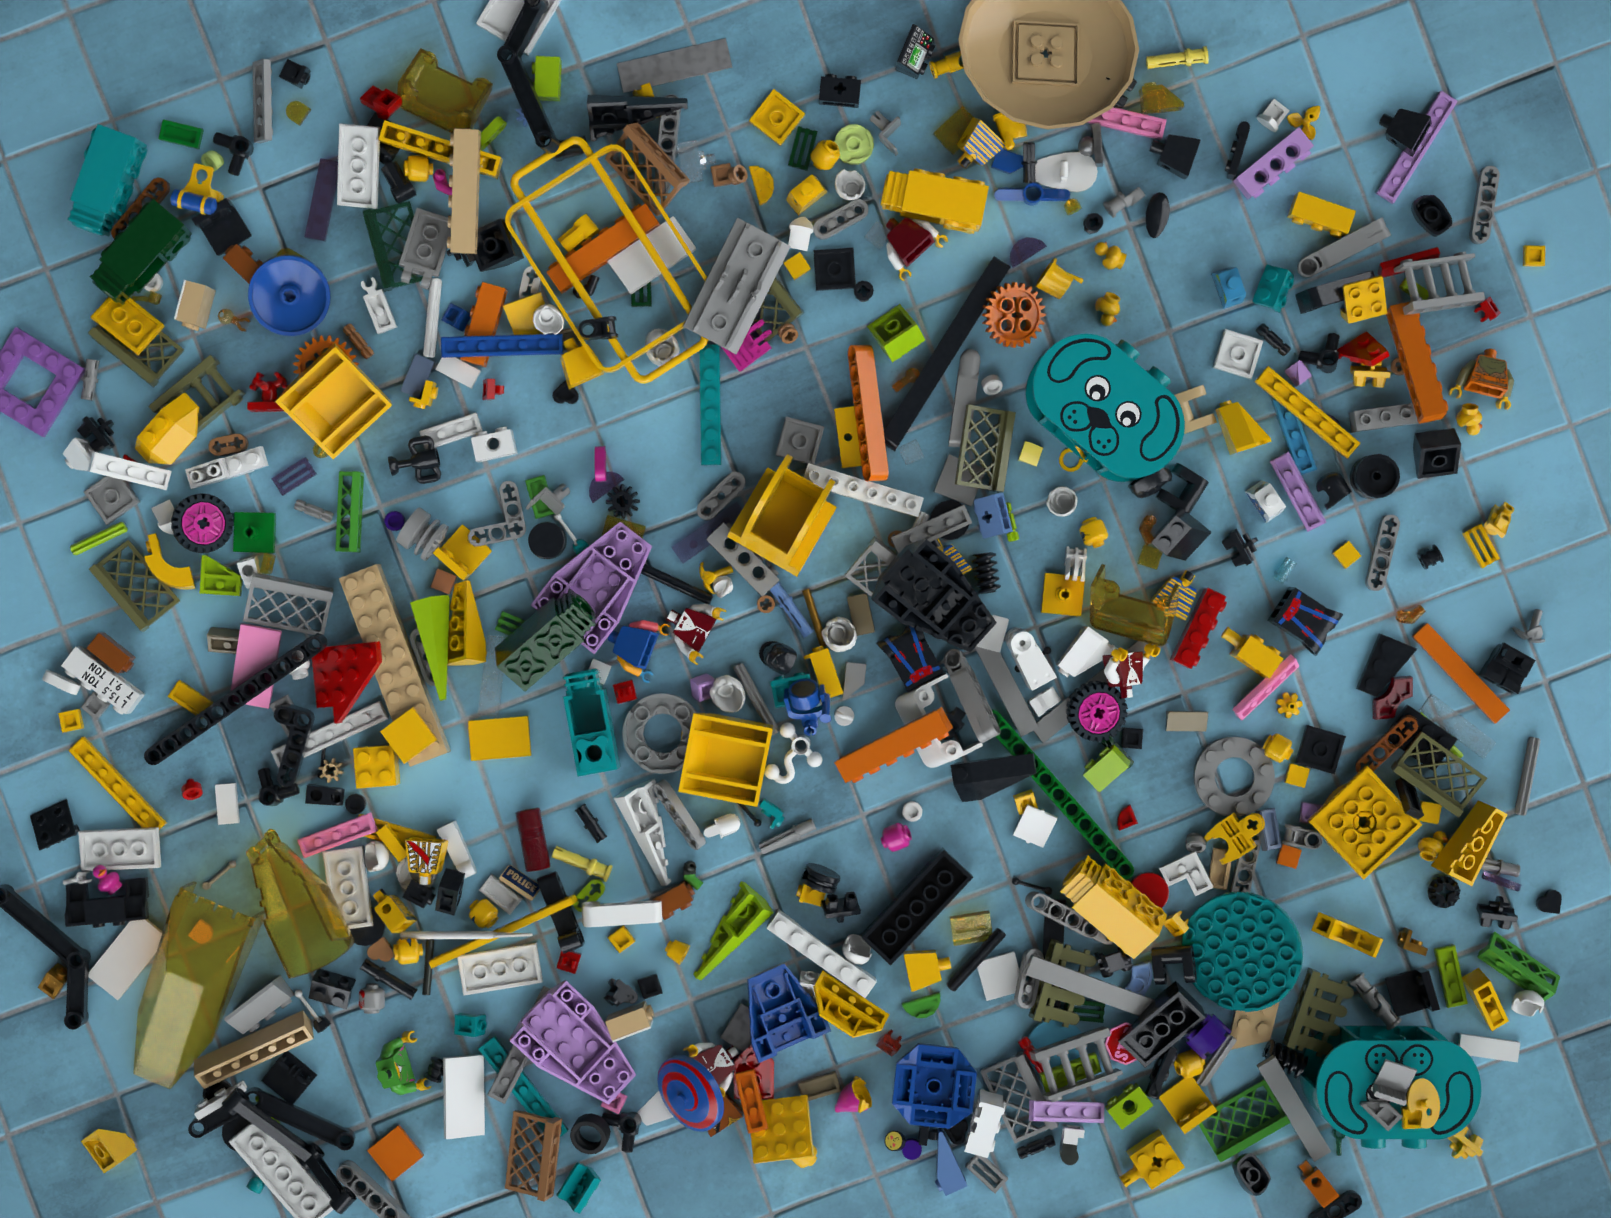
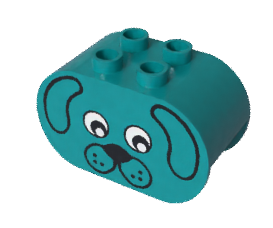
(1106, 406)
(1347, 1074)

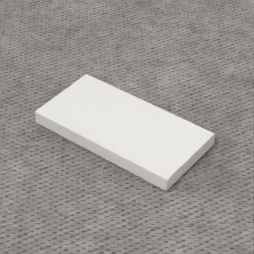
(358, 166)
(636, 266)
(120, 848)
(349, 884)
(126, 957)
(500, 968)
(463, 1096)

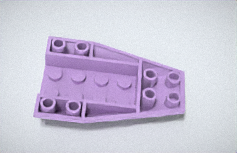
(603, 577)
(573, 1043)

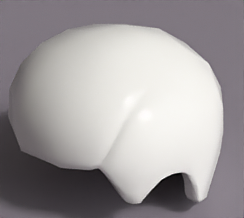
(849, 184)
(548, 319)
(1062, 501)
(376, 856)
(856, 949)
(1527, 1003)

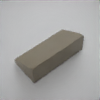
(861, 614)
(222, 640)
(1186, 720)

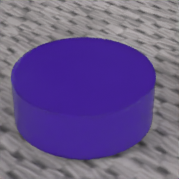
(394, 521)
(912, 1149)

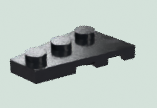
(1383, 663)

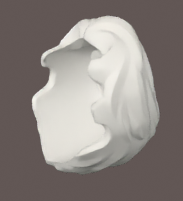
(664, 351)
(839, 634)
(727, 694)

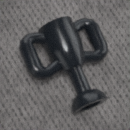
(419, 460)

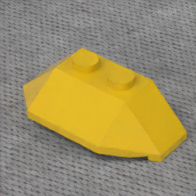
(169, 431)
(847, 1008)

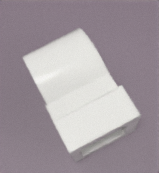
(246, 569)
(1044, 701)

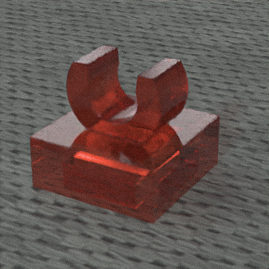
(888, 1044)

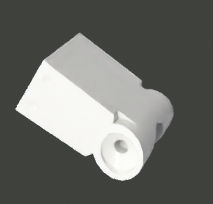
(1029, 658)

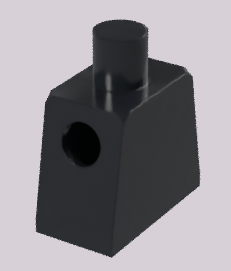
(1406, 129)
(1176, 154)

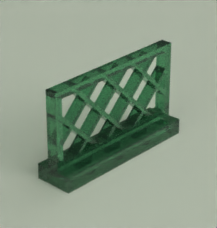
(378, 247)

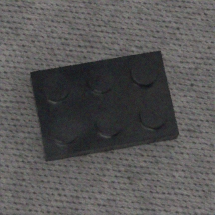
(1429, 728)

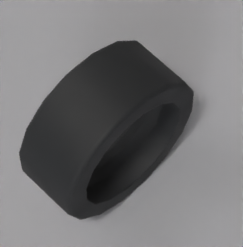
(581, 1143)

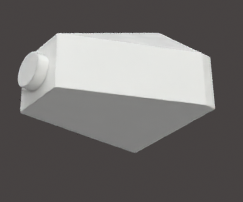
(1084, 652)

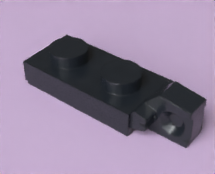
(1160, 1072)

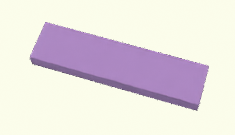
(1298, 491)
(1066, 1111)

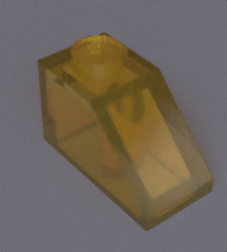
(1158, 99)

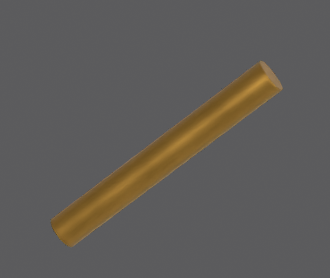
(814, 616)

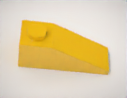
(1485, 998)

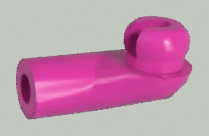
(441, 182)

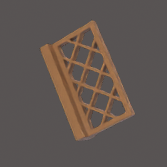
(654, 155)
(547, 1160)

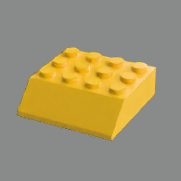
(333, 401)
(725, 758)

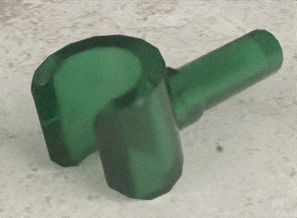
(1338, 1142)

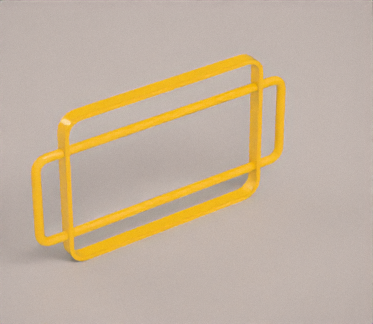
(592, 158)

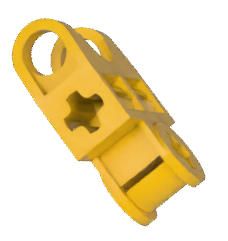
(1237, 835)

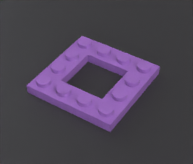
(67, 377)

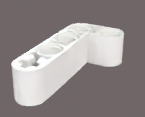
(621, 913)

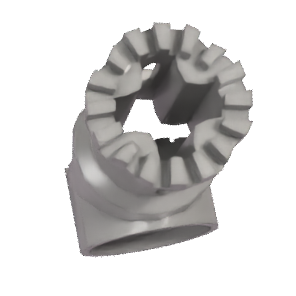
(1121, 201)

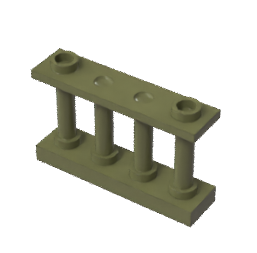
(193, 380)

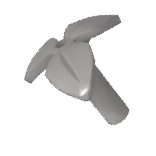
(1535, 630)

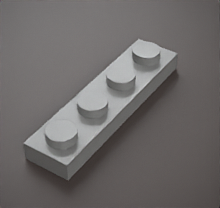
(262, 101)
(933, 528)

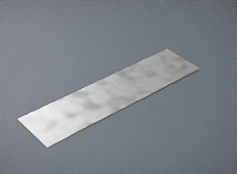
(674, 65)

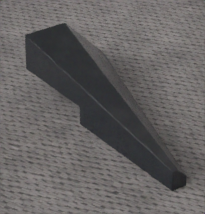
(613, 113)

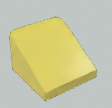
(1030, 453)

